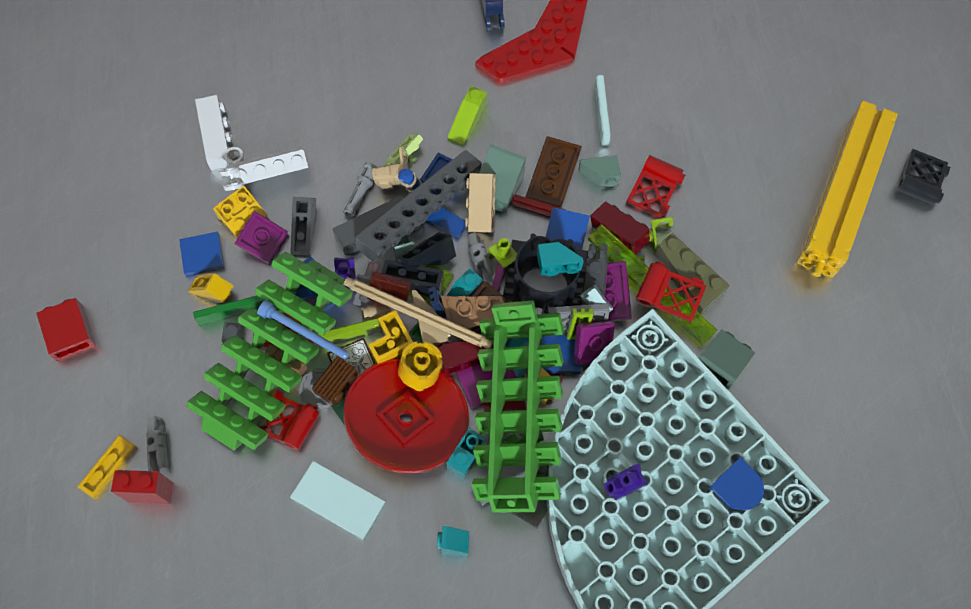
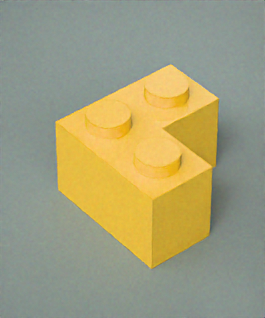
(394, 338)

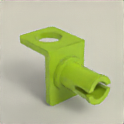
(655, 226)
(503, 252)

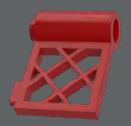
(661, 173)
(655, 284)
(298, 423)

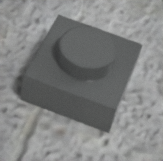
(231, 329)

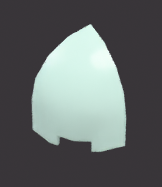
(594, 296)

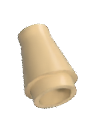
(374, 311)

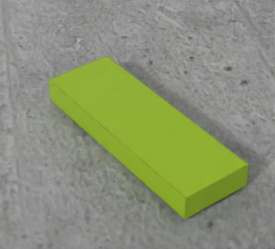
(352, 331)

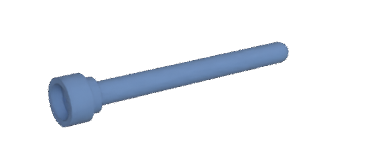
(268, 310)

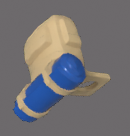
(396, 175)

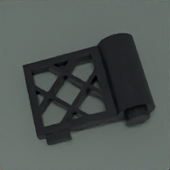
(920, 186)

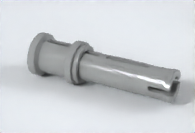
(363, 183)

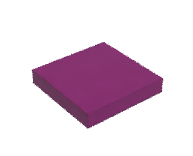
(261, 237)
(591, 340)

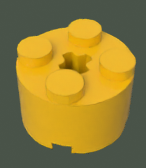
(420, 365)

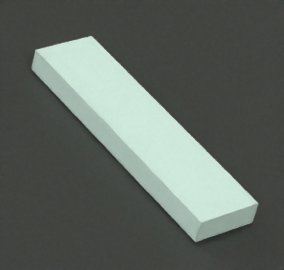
(602, 111)

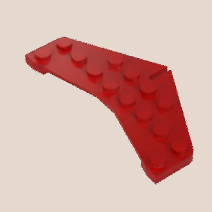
(542, 48)

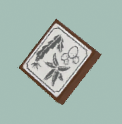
(359, 355)

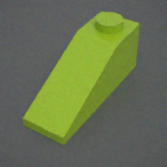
(468, 115)

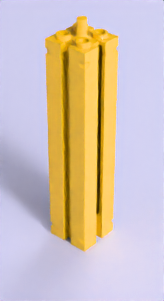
(847, 190)

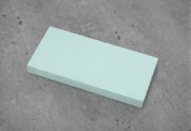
(338, 500)

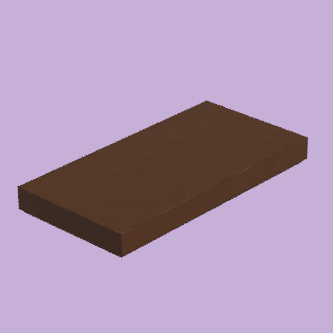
(553, 171)

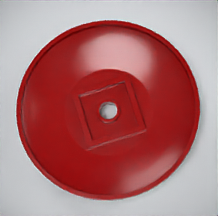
(375, 426)

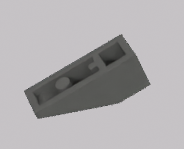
(302, 225)

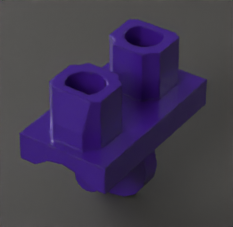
(345, 268)
(625, 482)

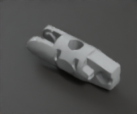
(479, 255)
(156, 444)

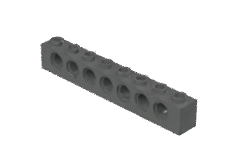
(443, 183)

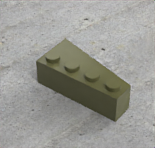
(686, 263)

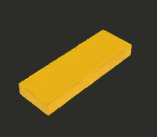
(103, 470)

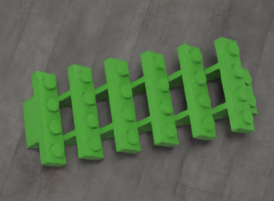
(222, 421)
(518, 493)

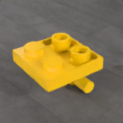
(237, 210)

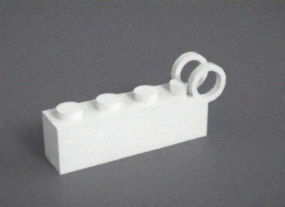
(214, 133)
(264, 167)

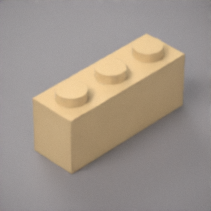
(481, 202)

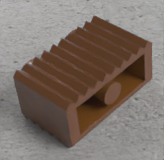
(335, 381)

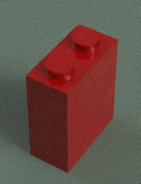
(65, 329)
(142, 486)

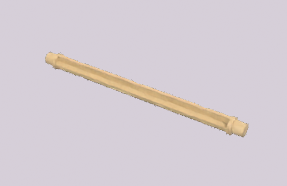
(418, 313)

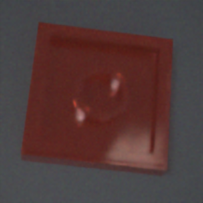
(390, 285)

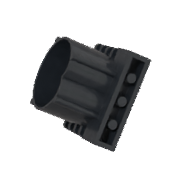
(526, 260)

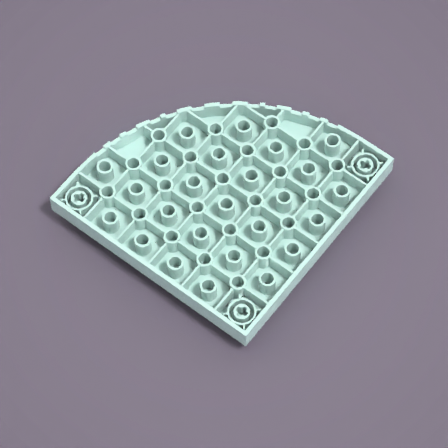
(673, 538)

